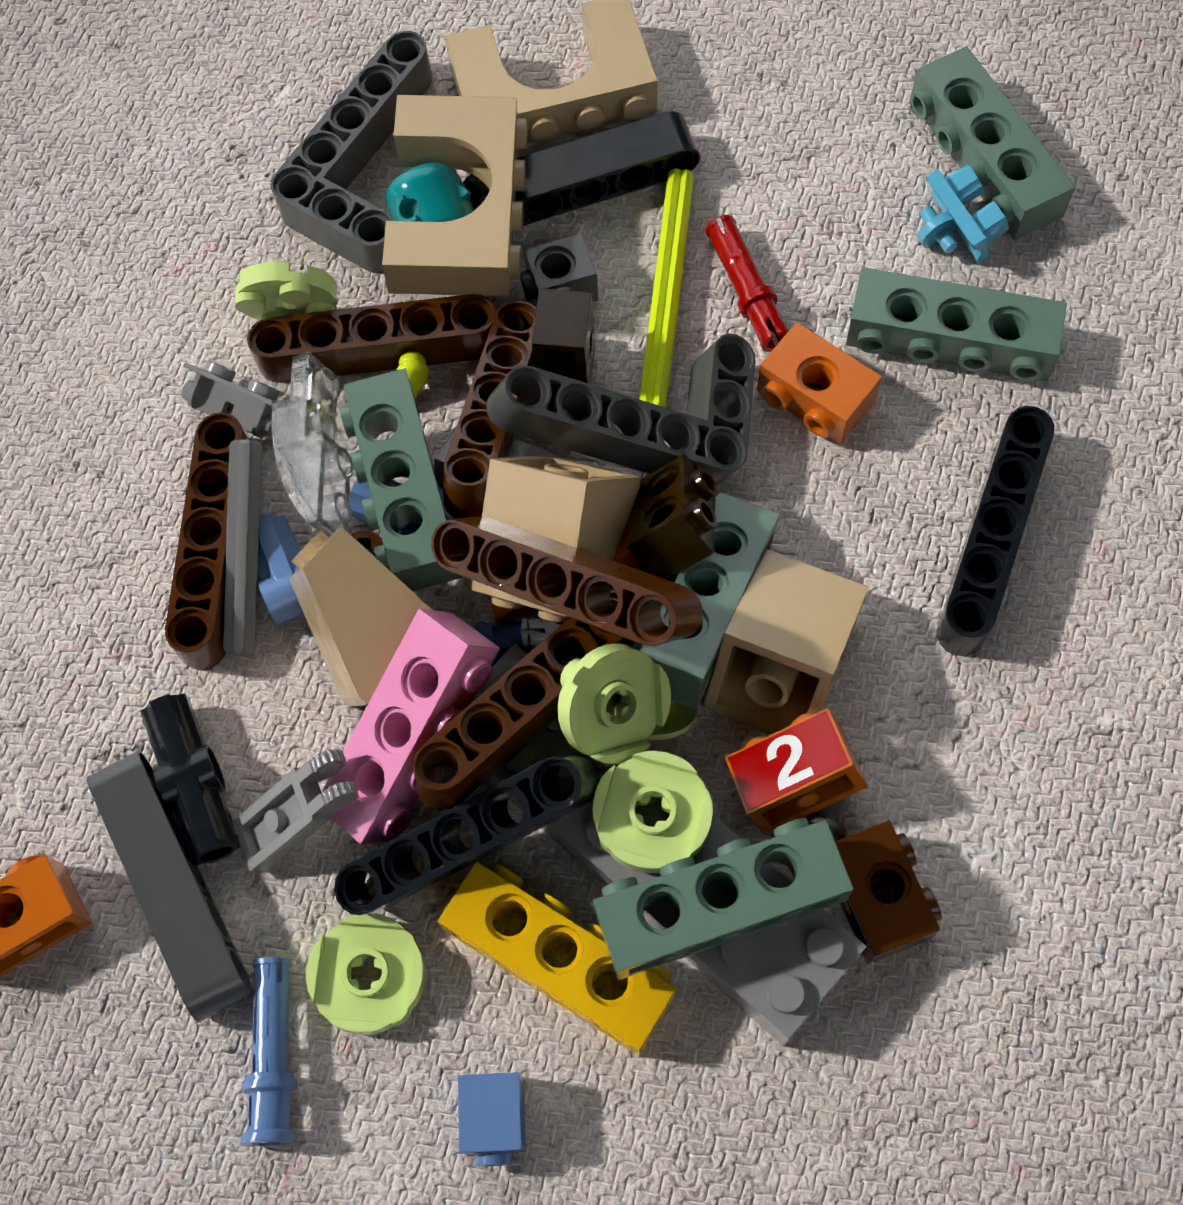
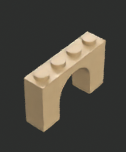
(612, 90)
(478, 249)

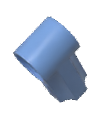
(275, 568)

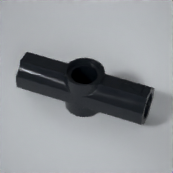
(190, 779)

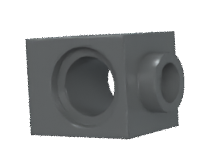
(560, 257)

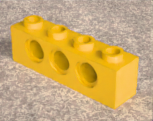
(473, 921)

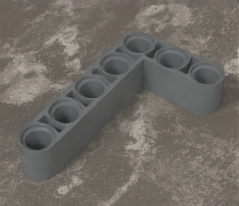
(316, 175)
(712, 427)

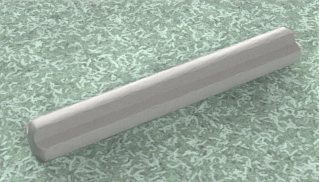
(242, 546)

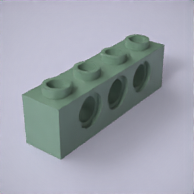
(987, 132)
(978, 312)
(382, 406)
(739, 543)
(804, 848)

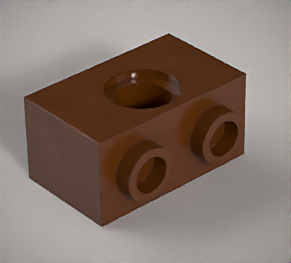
(882, 926)

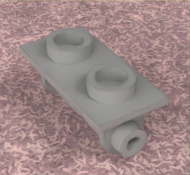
(215, 390)

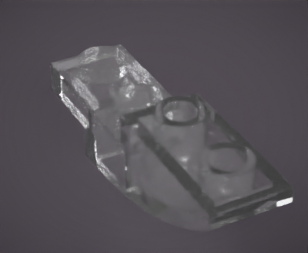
(304, 445)

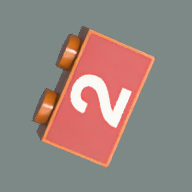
(795, 771)

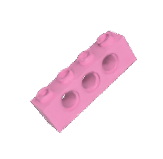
(405, 697)

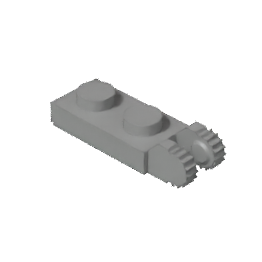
(292, 810)

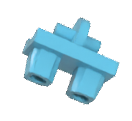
(974, 230)

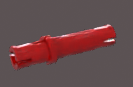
(756, 298)

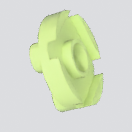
(274, 291)
(588, 687)
(633, 784)
(388, 999)

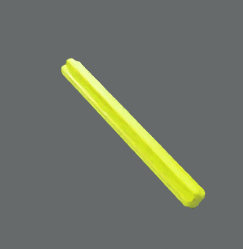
(667, 288)

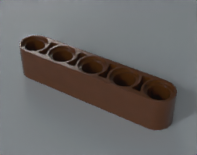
(353, 327)
(475, 436)
(200, 563)
(587, 577)
(499, 711)

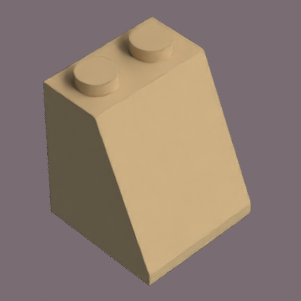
(559, 501)
(353, 611)
(784, 643)

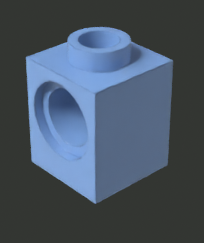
(491, 1117)

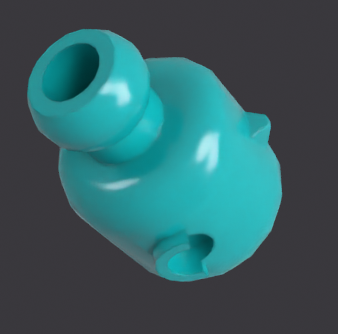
(428, 194)

